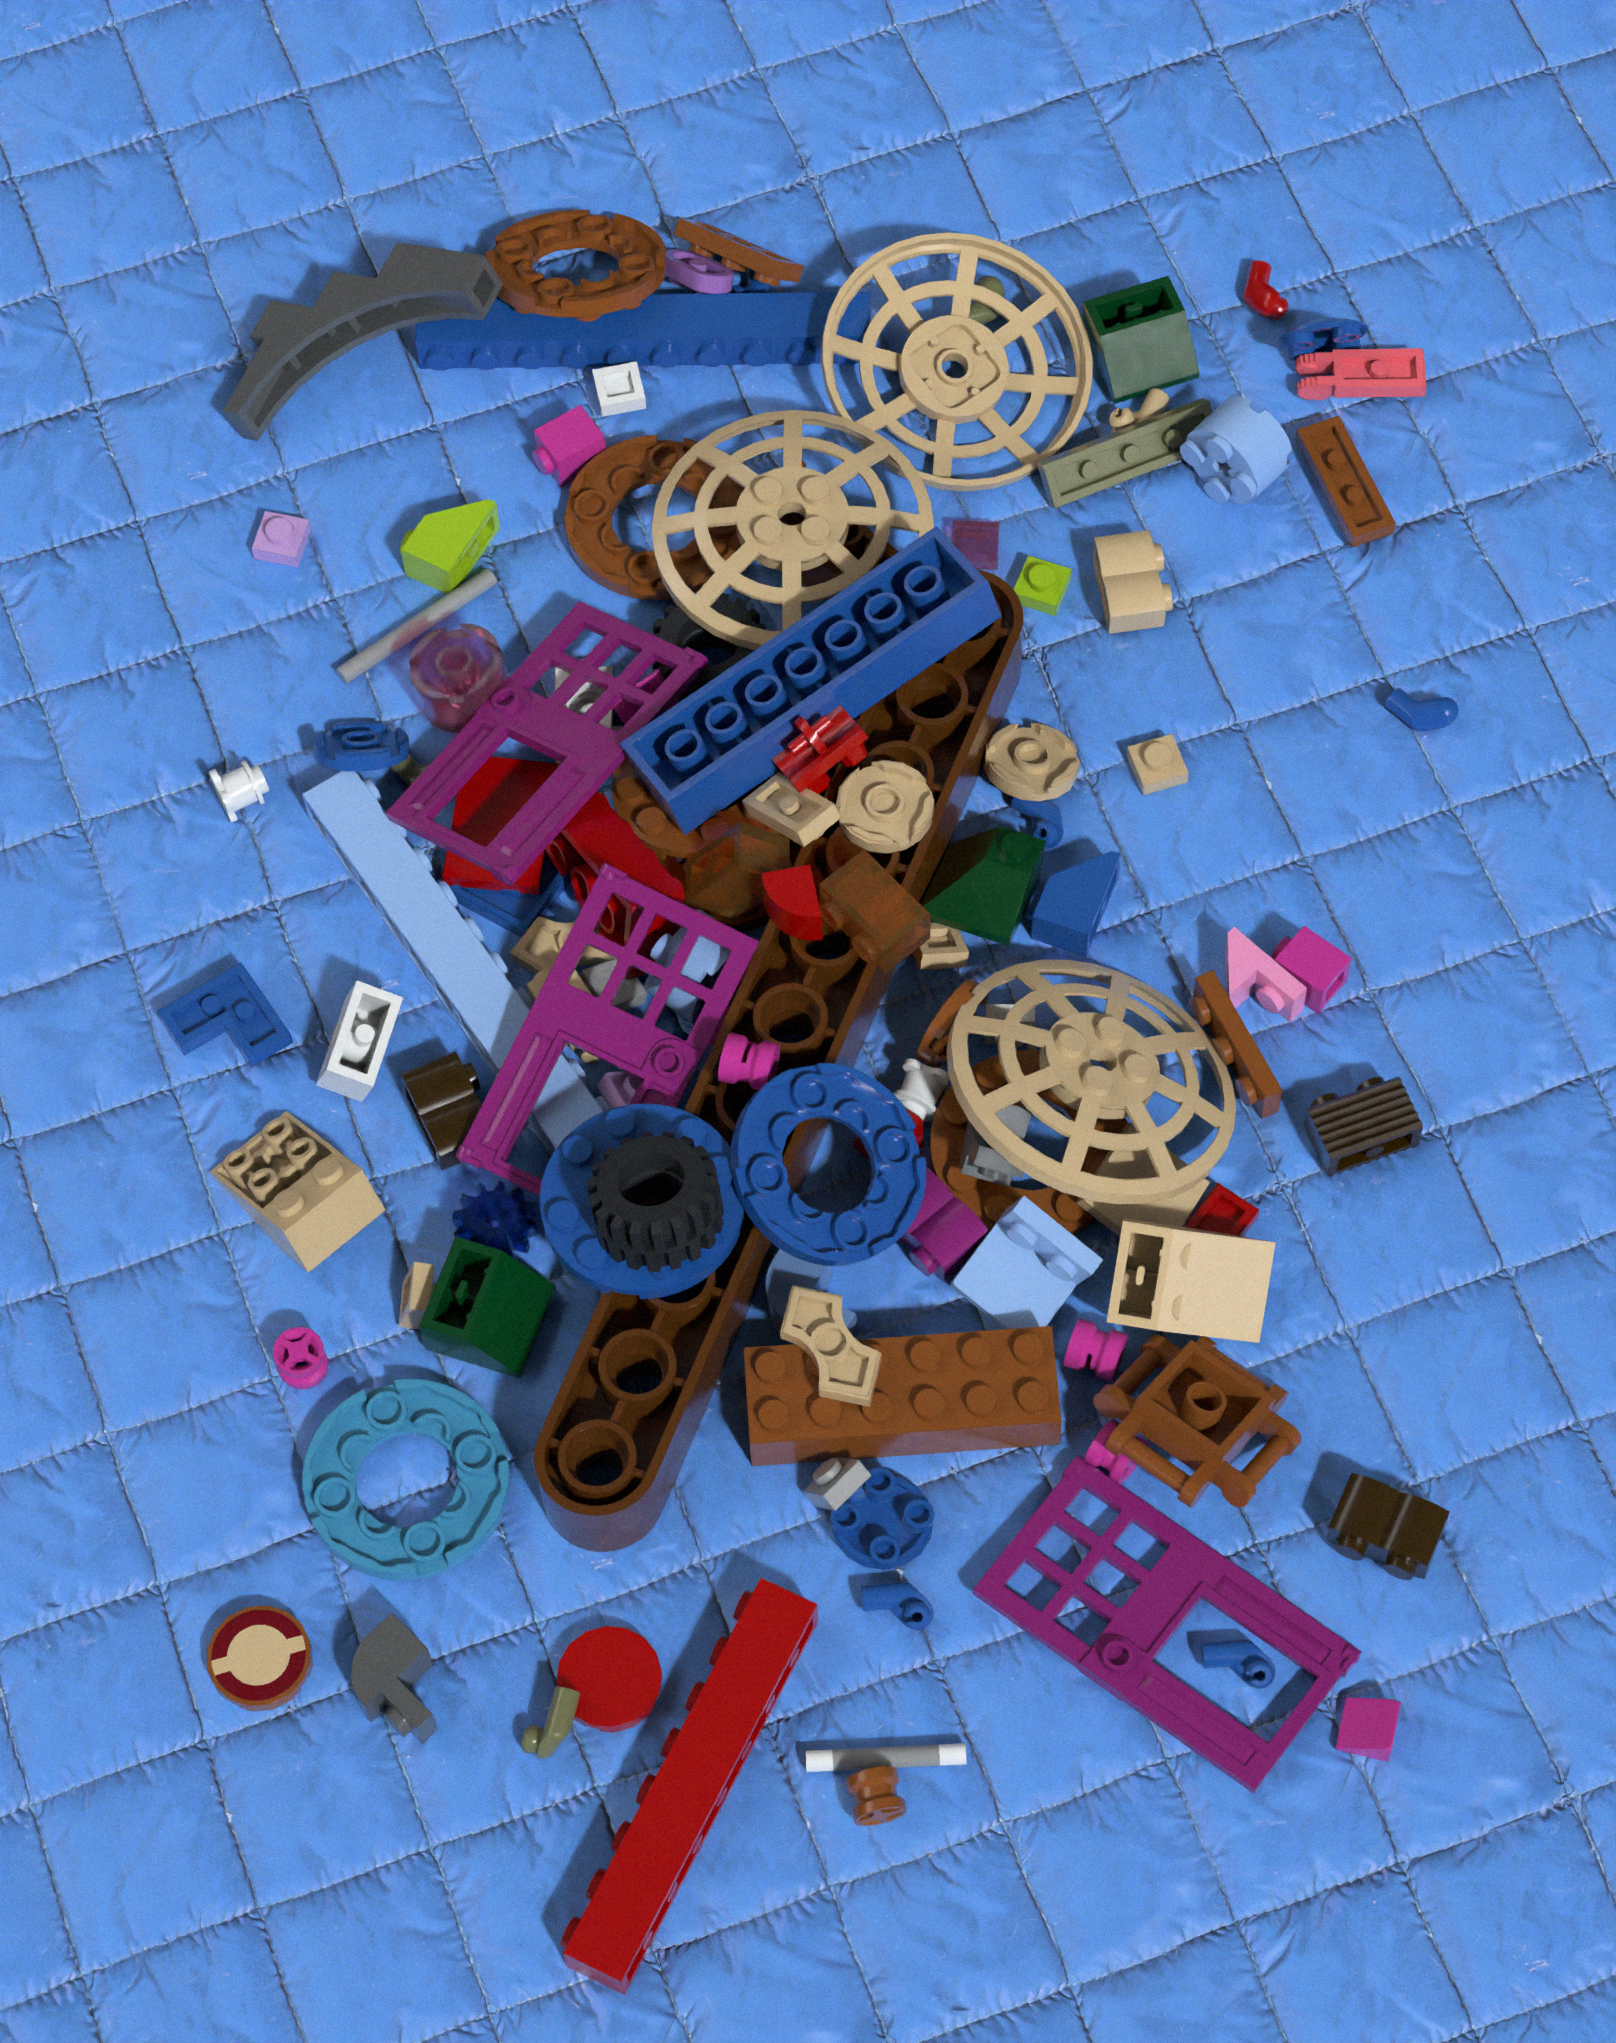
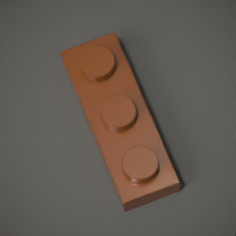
(738, 252)
(1345, 481)
(1235, 1045)

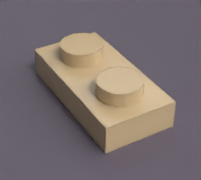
(791, 813)

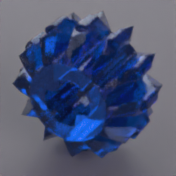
(498, 1207)

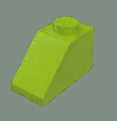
(449, 544)

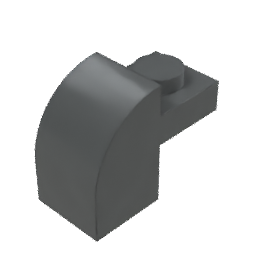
(981, 1160)
(382, 1673)

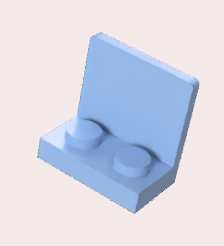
(1024, 1268)

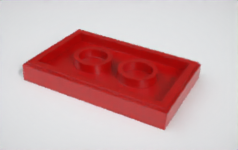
(484, 810)

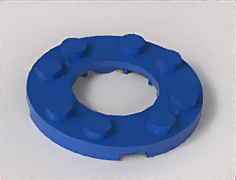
(874, 1117)
(569, 1217)

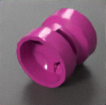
(748, 1061)
(1096, 1349)

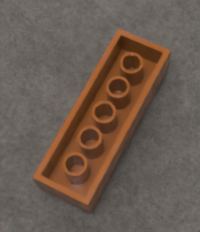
(926, 1400)

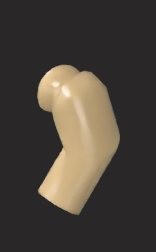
(1153, 405)

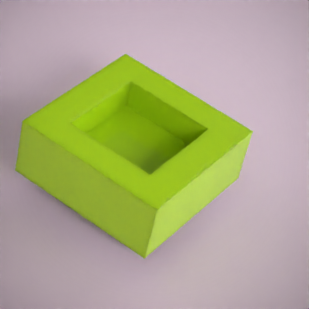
(1042, 585)

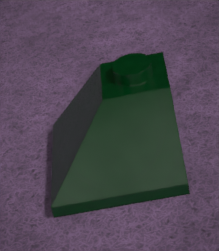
(986, 883)

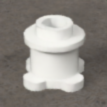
(239, 788)
(922, 1088)

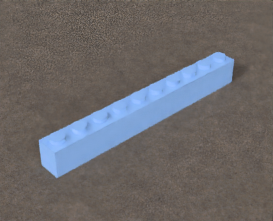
(441, 942)

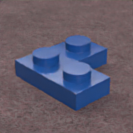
(227, 1004)

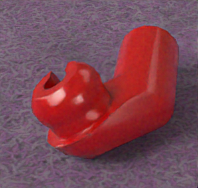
(1262, 296)

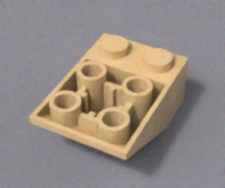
(299, 1190)
(1190, 1281)

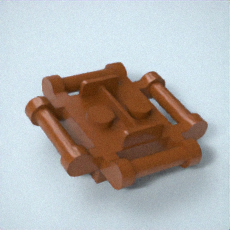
(1201, 1414)

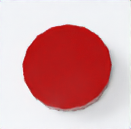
(615, 1677)

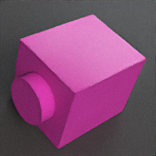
(567, 445)
(1315, 965)

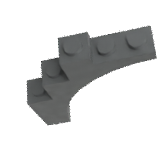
(352, 309)

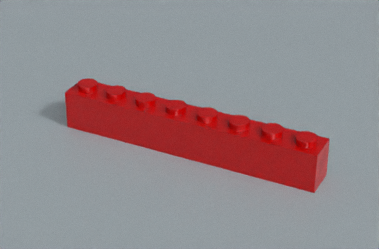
(690, 1786)

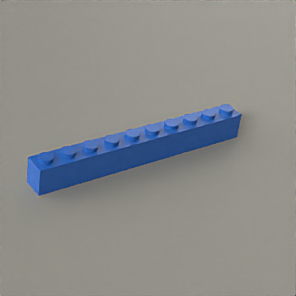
(659, 332)

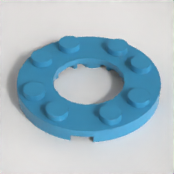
(400, 1410)

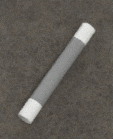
(886, 1756)

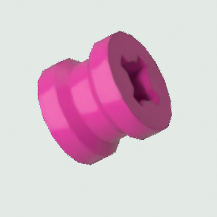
(297, 1346)
(1118, 1467)

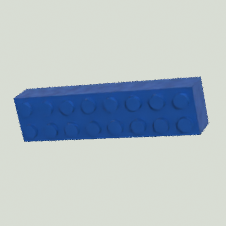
(839, 654)

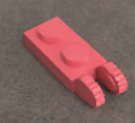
(1362, 373)

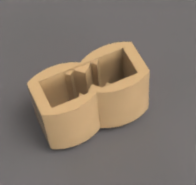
(1130, 581)

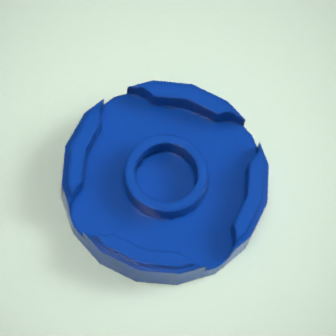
(361, 747)

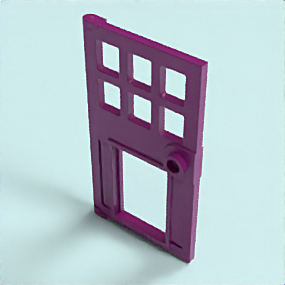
(578, 741)
(597, 1027)
(1143, 1626)

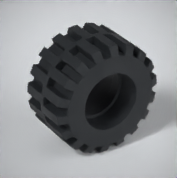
(684, 632)
(661, 1232)

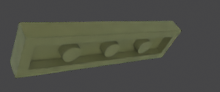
(1120, 454)

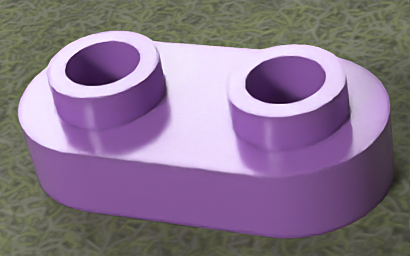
(698, 272)

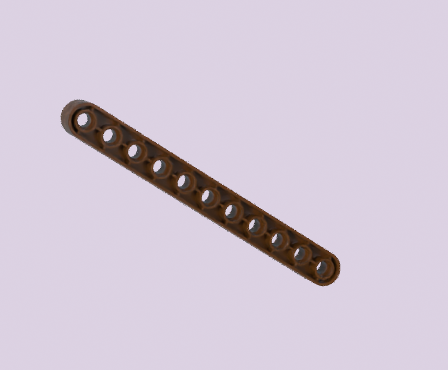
(779, 996)

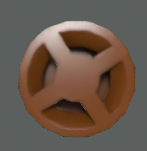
(875, 1795)

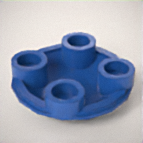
(1322, 334)
(883, 1522)

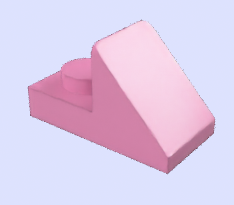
(1252, 970)

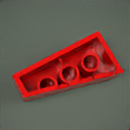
(600, 837)

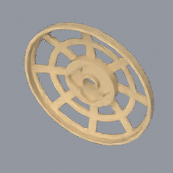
(963, 341)
(759, 514)
(1090, 1088)

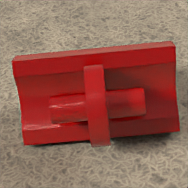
(820, 748)

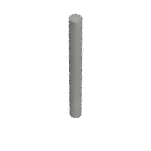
(416, 626)

